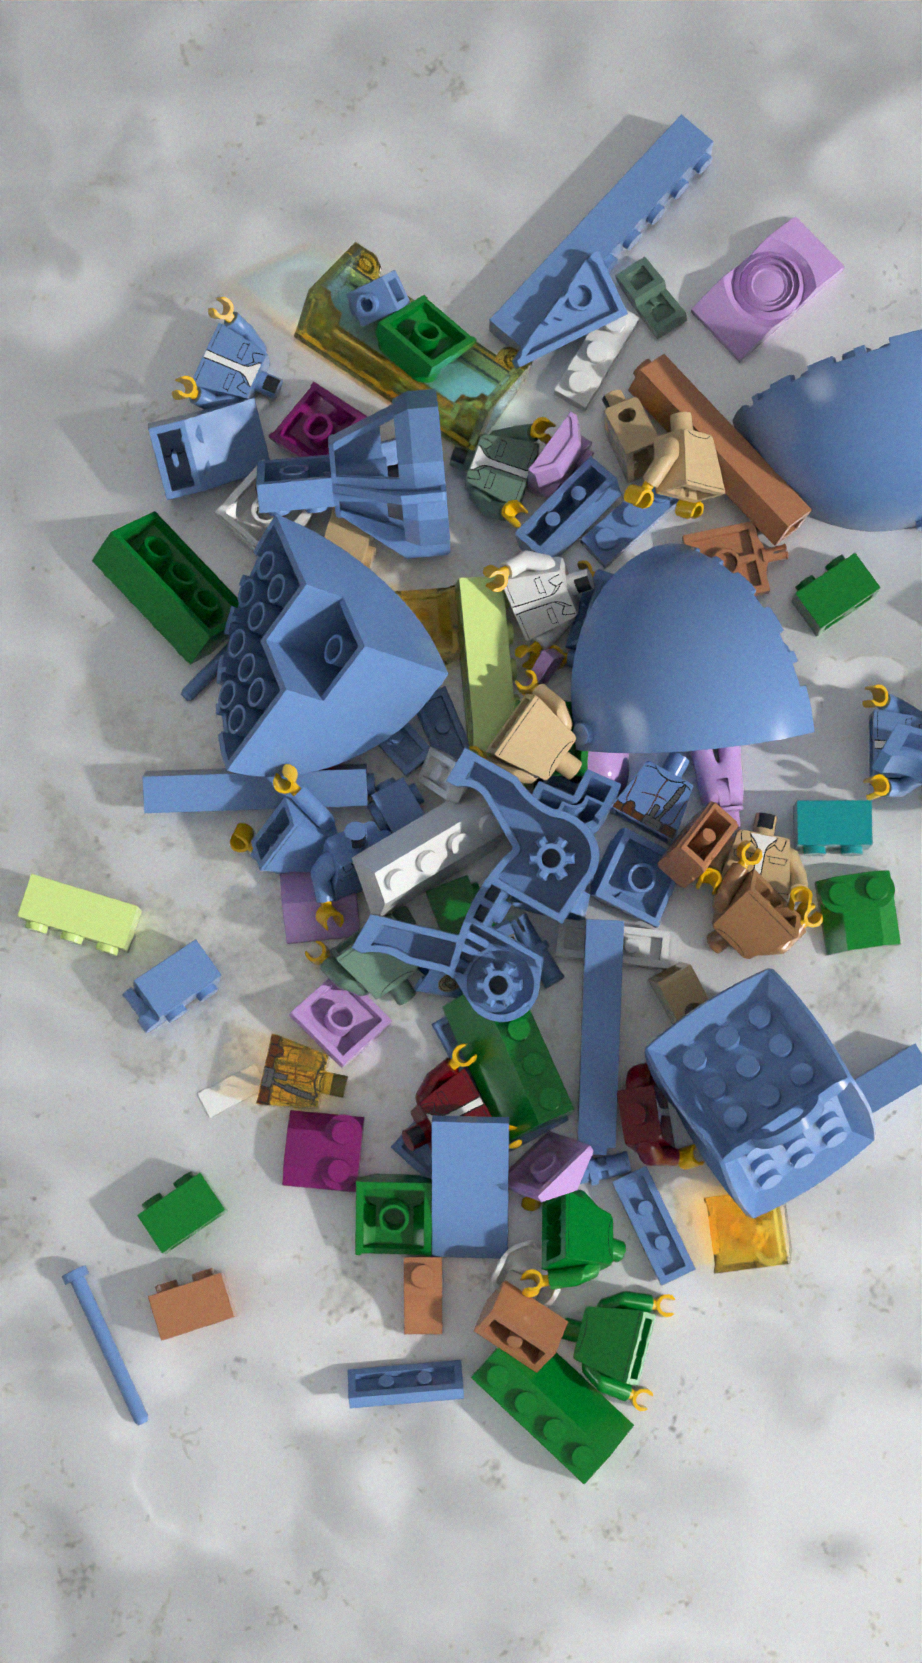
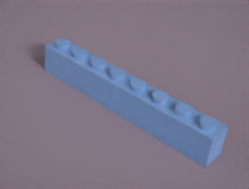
(608, 227)

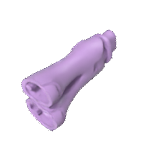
(720, 780)

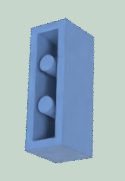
(569, 510)

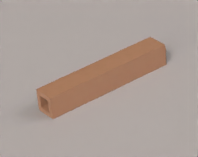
(745, 473)

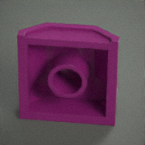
(311, 422)
(323, 1151)

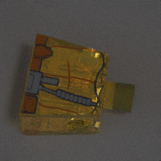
(297, 1076)

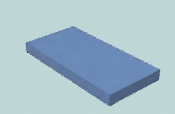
(470, 1186)

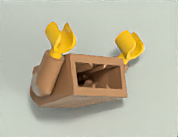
(753, 914)

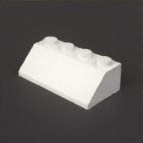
(427, 852)

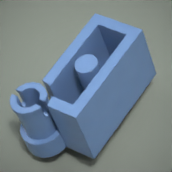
(172, 986)

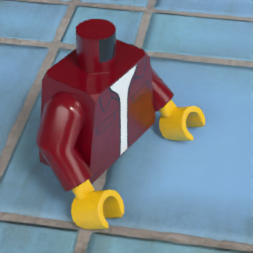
(445, 1094)
(648, 1122)

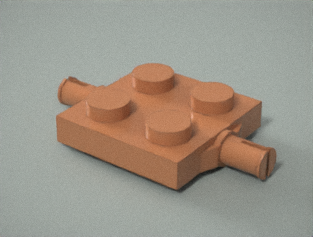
(740, 551)

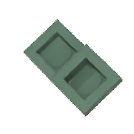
(650, 297)

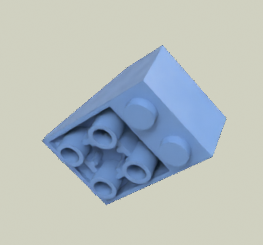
(208, 447)

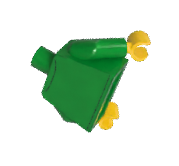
(574, 1242)
(615, 1342)

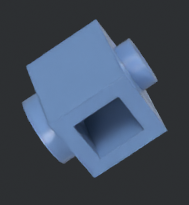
(377, 298)
(395, 804)

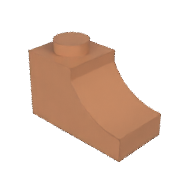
(423, 1295)

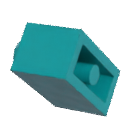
(832, 826)

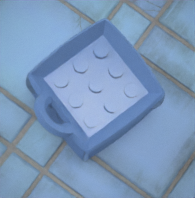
(761, 1092)

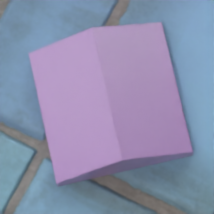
(301, 907)
(340, 1021)
(550, 1167)

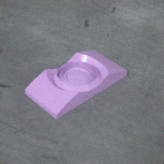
(767, 288)

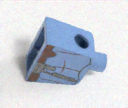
(656, 798)

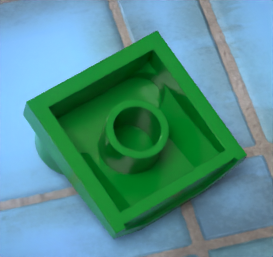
(422, 339)
(858, 911)
(393, 1214)

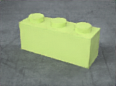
(79, 915)

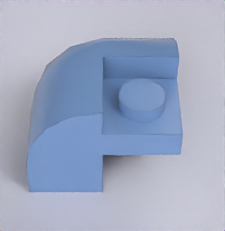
(587, 801)

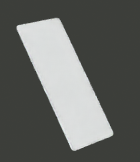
(231, 1090)

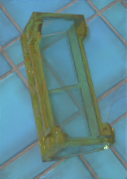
(468, 390)

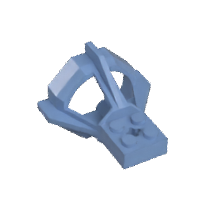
(358, 481)

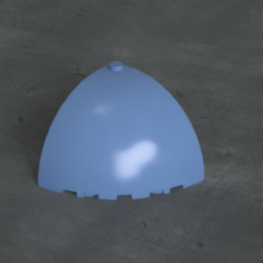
(848, 435)
(317, 658)
(683, 661)

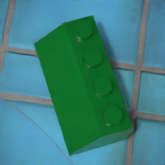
(168, 585)
(510, 1068)
(556, 1410)

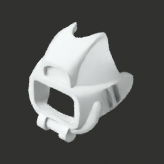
(519, 1259)

